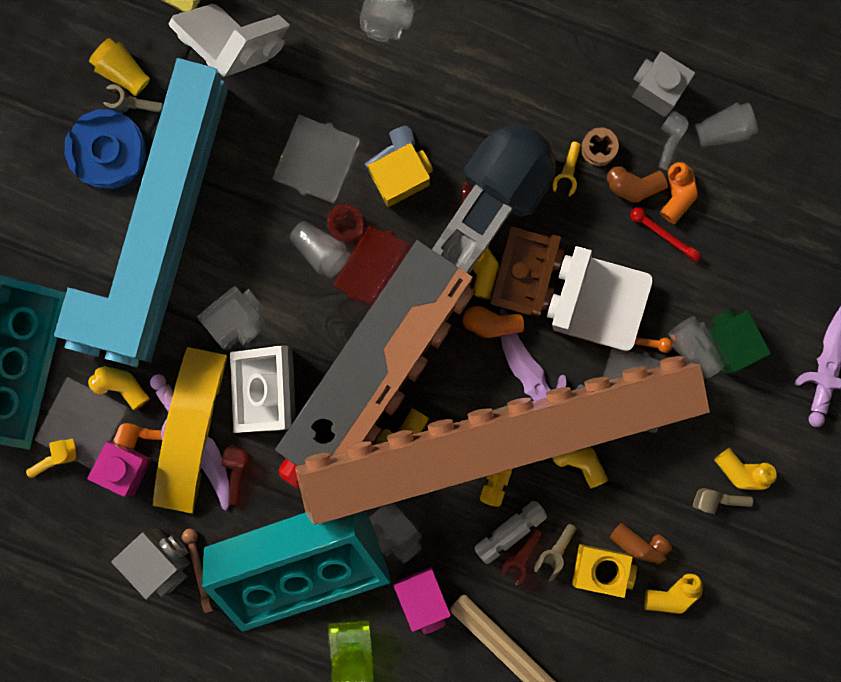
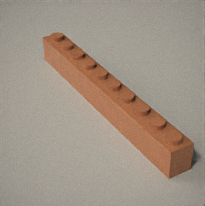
(500, 439)

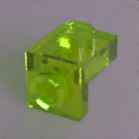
(351, 651)

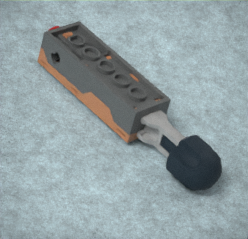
(412, 311)

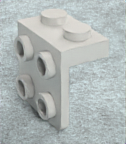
(225, 42)
(599, 300)

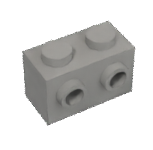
(153, 563)

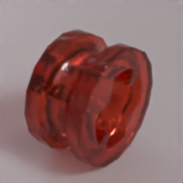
(341, 212)

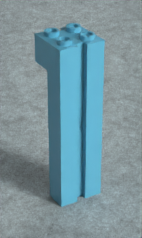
(133, 313)

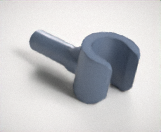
(400, 137)

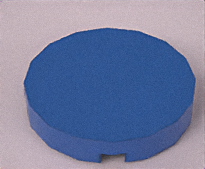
(105, 149)

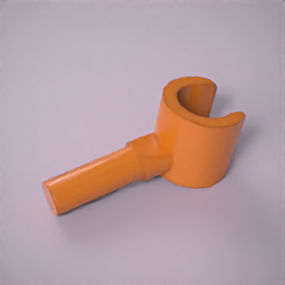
(128, 434)

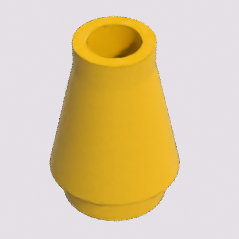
(118, 66)

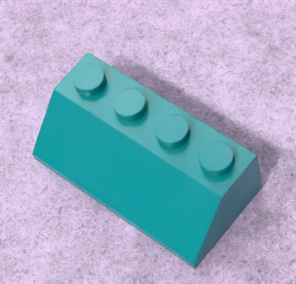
(26, 352)
(292, 568)

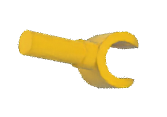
(569, 168)
(61, 452)

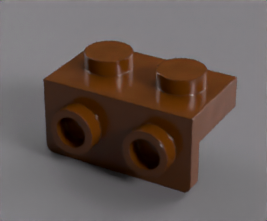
(526, 272)

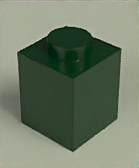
(737, 340)

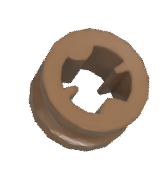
(599, 135)

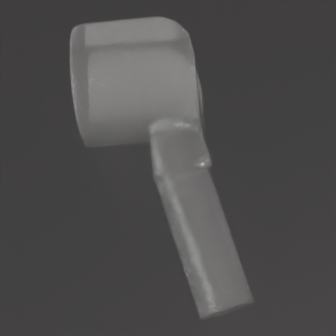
(676, 127)

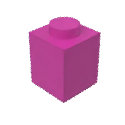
(119, 469)
(422, 601)

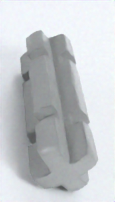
(510, 532)

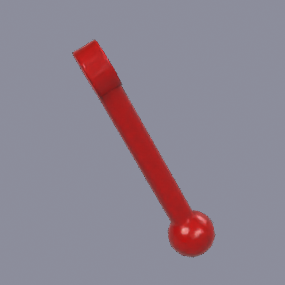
(638, 215)

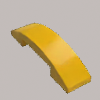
(188, 430)

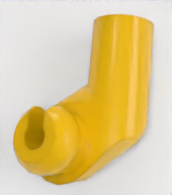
(120, 381)
(587, 461)

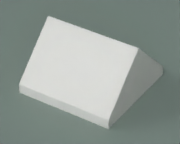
(262, 389)

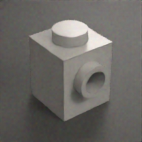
(661, 83)

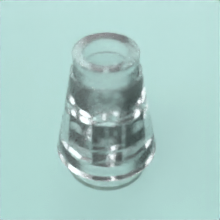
(728, 126)
(320, 249)
(696, 345)

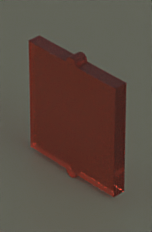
(371, 265)

